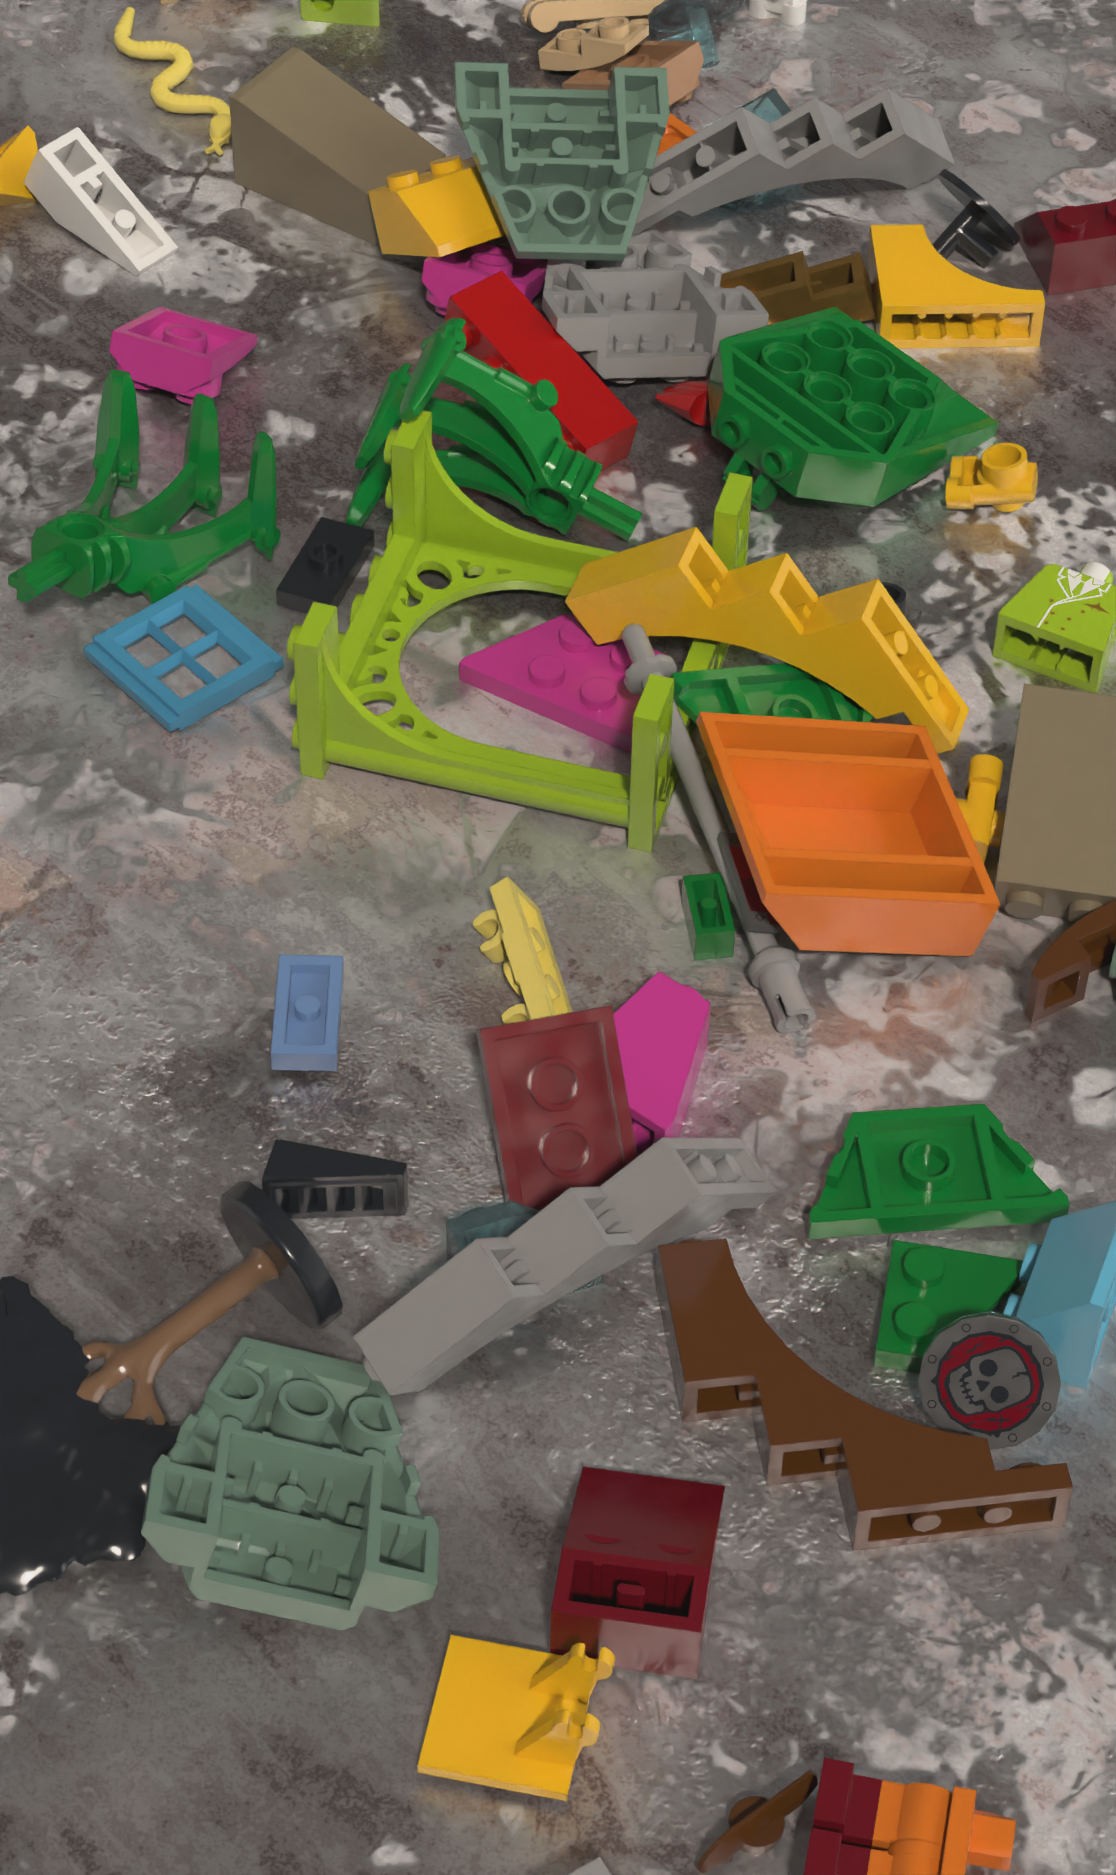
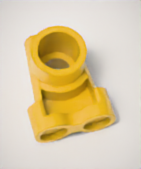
(998, 479)
(981, 802)

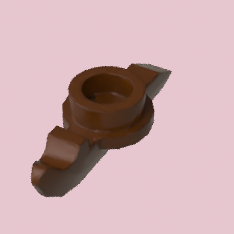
(757, 1823)

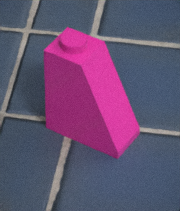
(661, 1052)

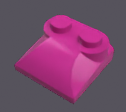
(463, 268)
(178, 352)

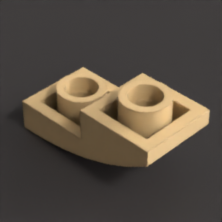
(604, 43)

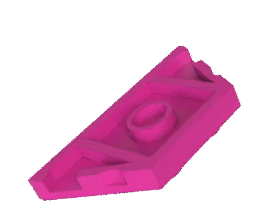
(562, 677)

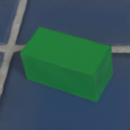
(708, 916)

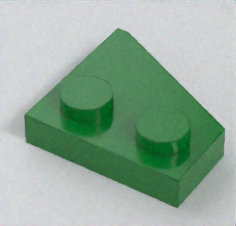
(931, 1290)

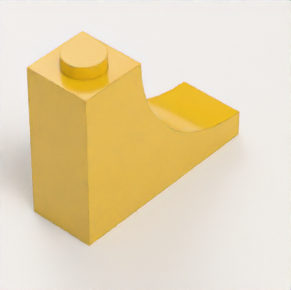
(936, 305)

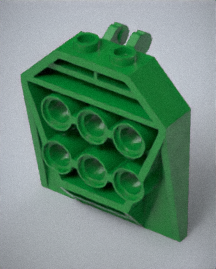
(834, 412)

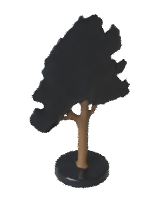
(67, 1470)

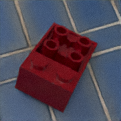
(637, 1570)

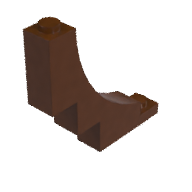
(892, 1474)

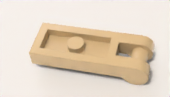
(546, 14)

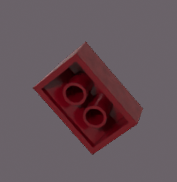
(1071, 246)

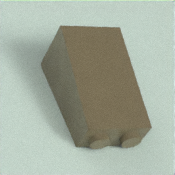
(319, 143)
(1060, 807)

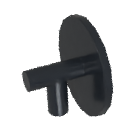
(961, 230)

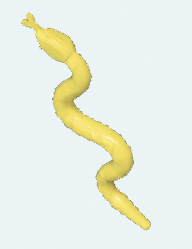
(182, 66)

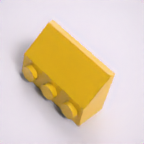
(434, 210)

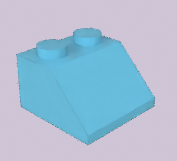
(1071, 1288)

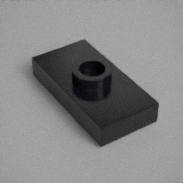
(325, 565)

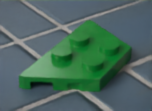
(763, 691)
(930, 1175)

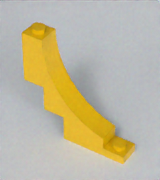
(844, 638)

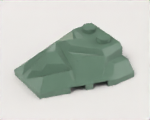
(564, 161)
(293, 1493)

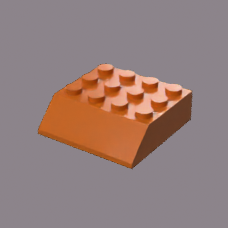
(852, 833)

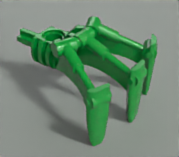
(506, 439)
(135, 550)

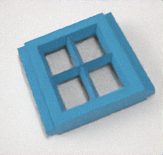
(183, 657)

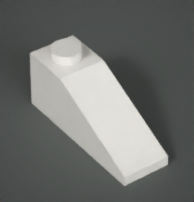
(96, 203)

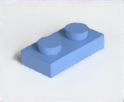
(307, 1013)

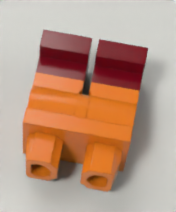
(901, 1828)

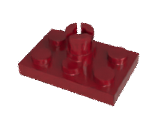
(557, 1103)

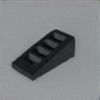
(333, 1183)

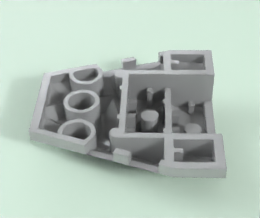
(647, 311)

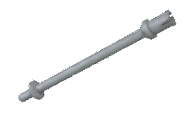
(773, 967)

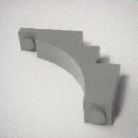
(812, 143)
(582, 1234)

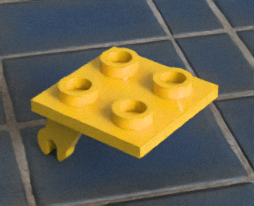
(512, 1716)

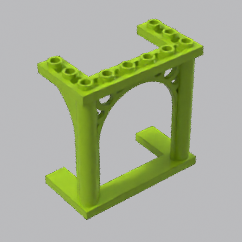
(449, 533)

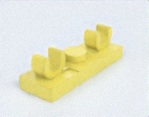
(525, 942)

